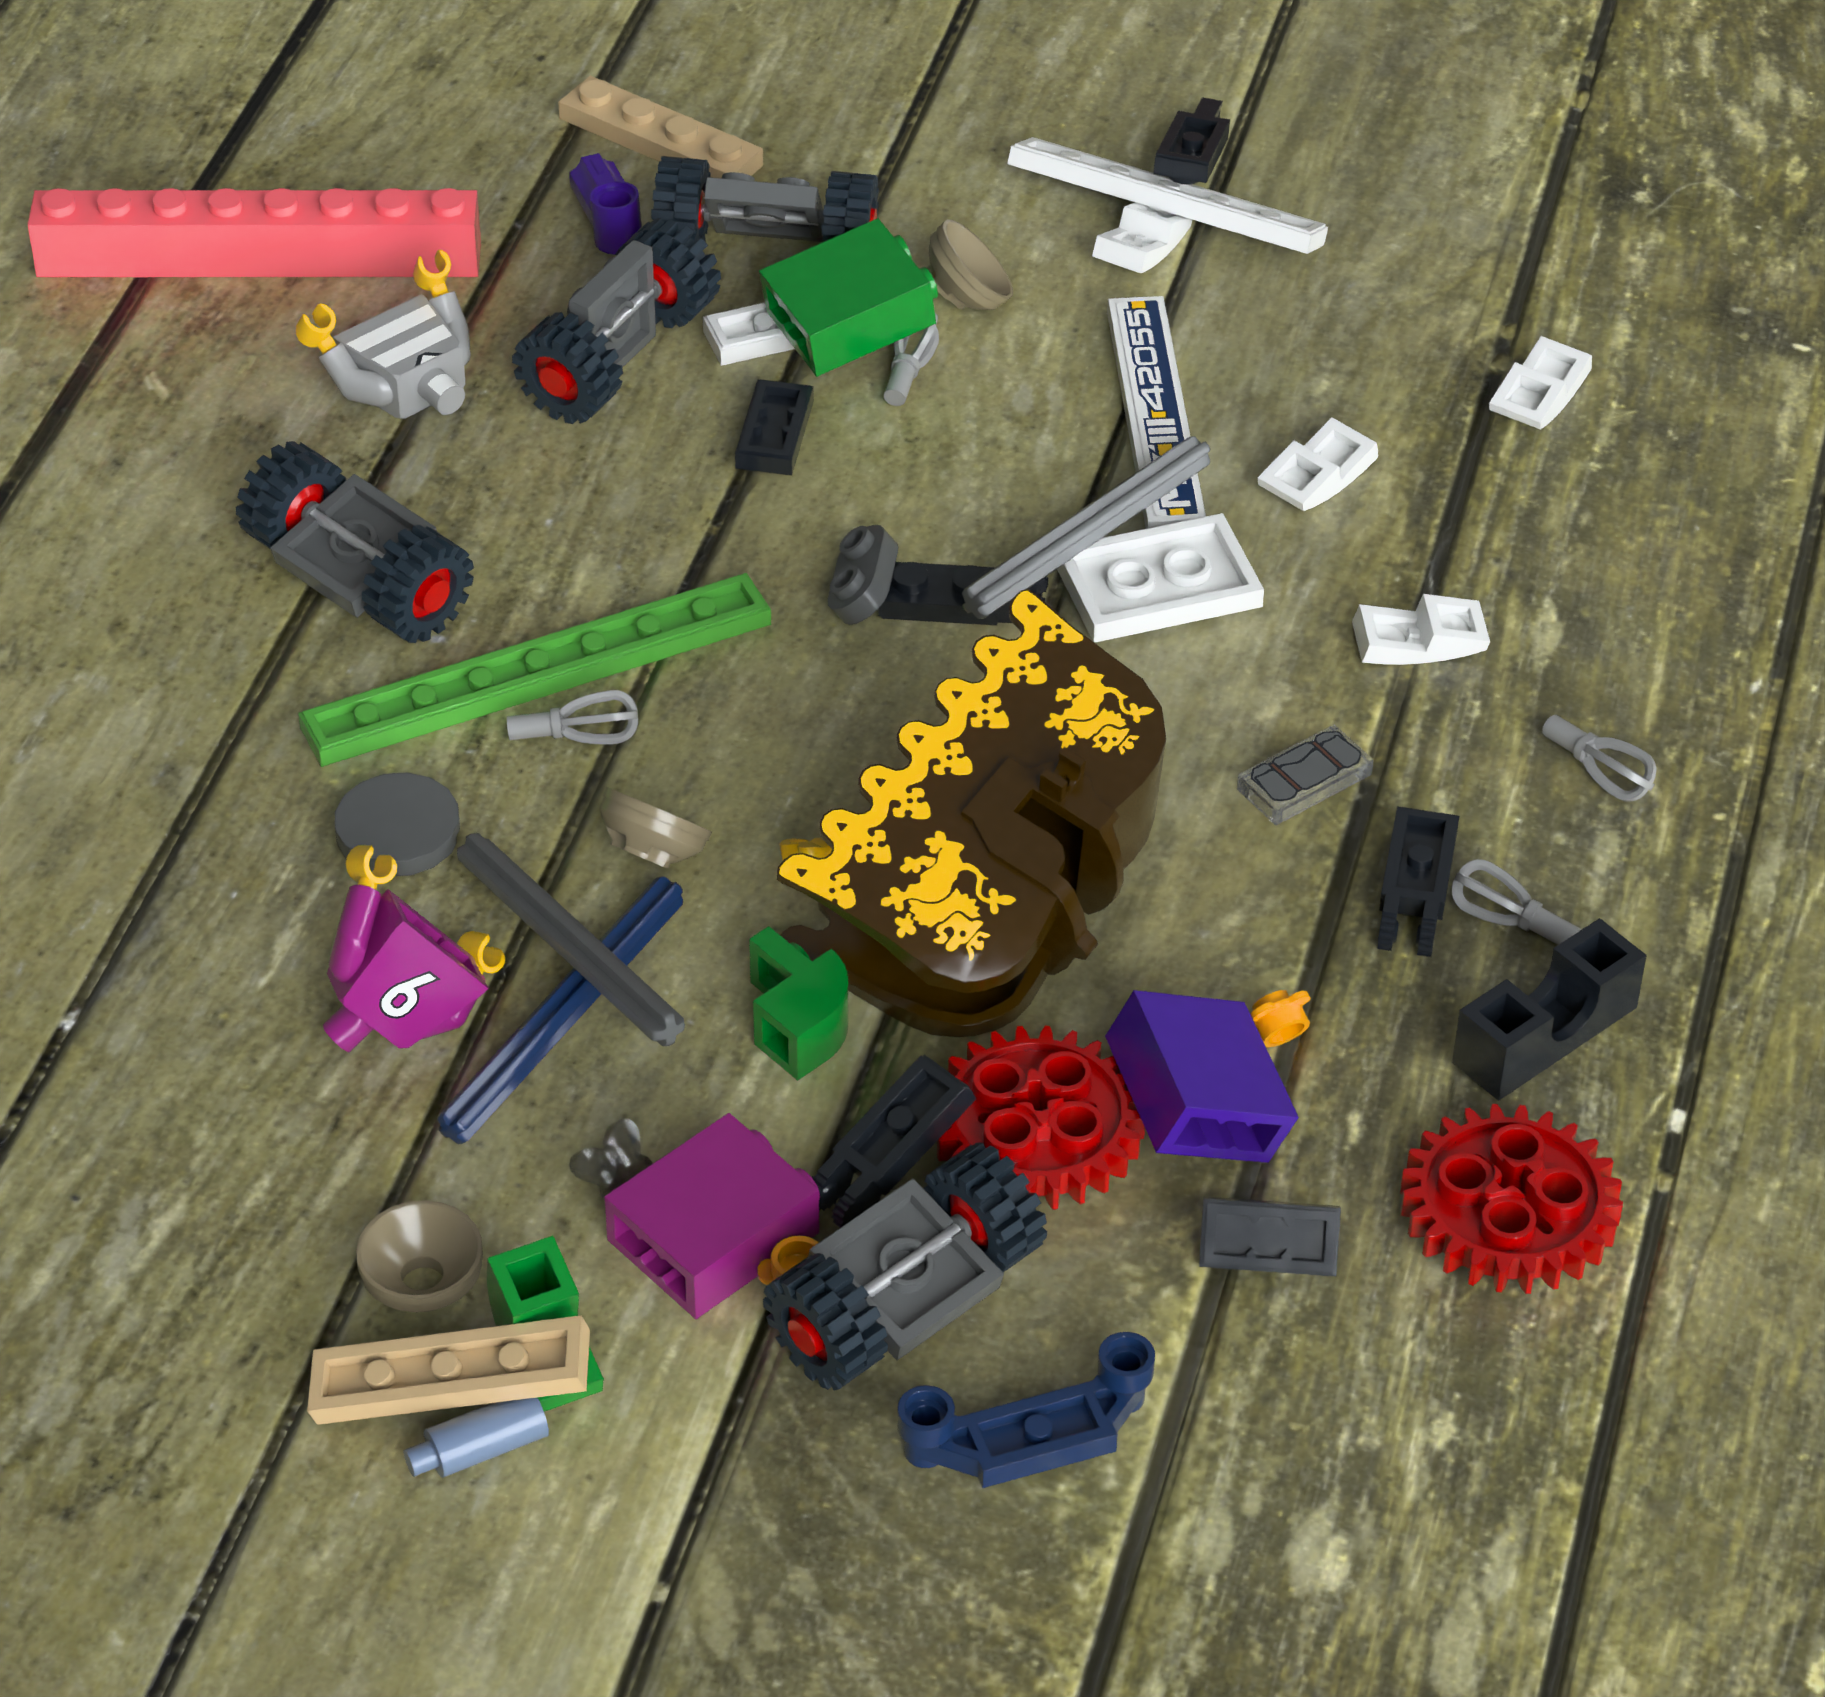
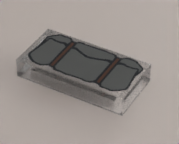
(1305, 774)

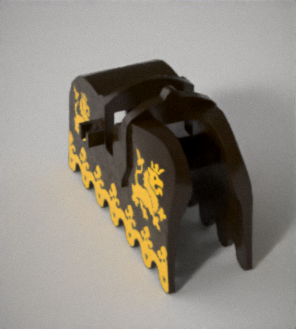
(993, 833)

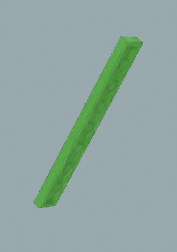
(533, 669)

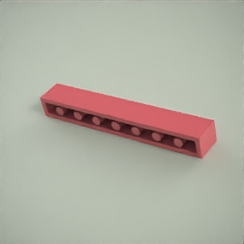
(252, 232)

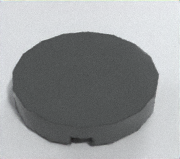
(400, 817)

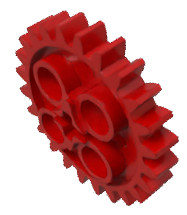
(1049, 1111)
(1511, 1198)

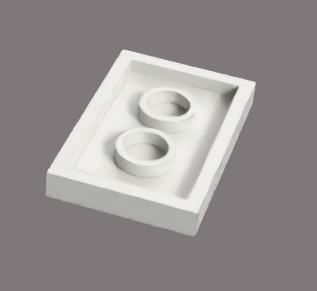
(1161, 578)

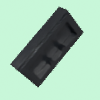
(774, 427)
(1269, 1236)

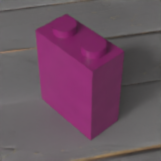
(711, 1213)

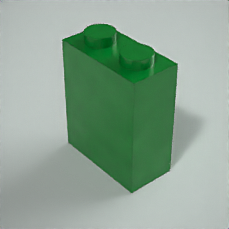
(849, 296)

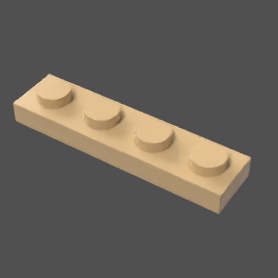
(655, 129)
(449, 1370)

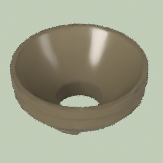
(967, 269)
(649, 830)
(414, 1238)

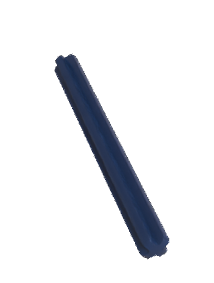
(554, 1016)

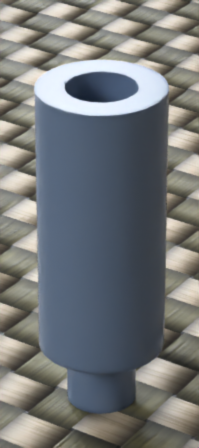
(478, 1437)

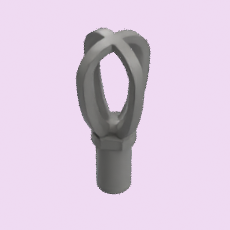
(907, 366)
(556, 722)
(1586, 748)
(1529, 914)

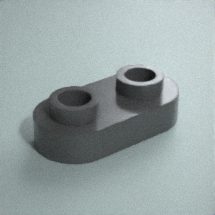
(862, 573)

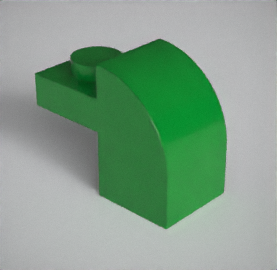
(802, 1005)
(537, 1286)

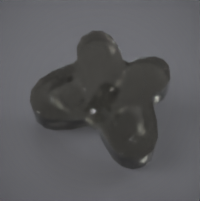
(615, 1161)

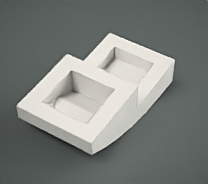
(1142, 238)
(1543, 384)
(1320, 467)
(1435, 632)

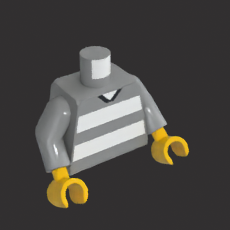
(402, 356)

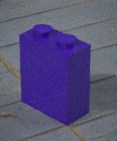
(1201, 1077)

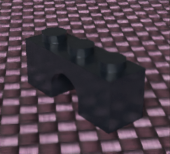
(1515, 1036)

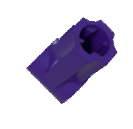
(607, 201)

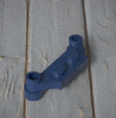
(1033, 1431)

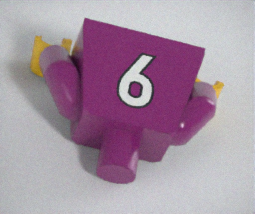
(398, 967)

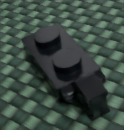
(1193, 144)

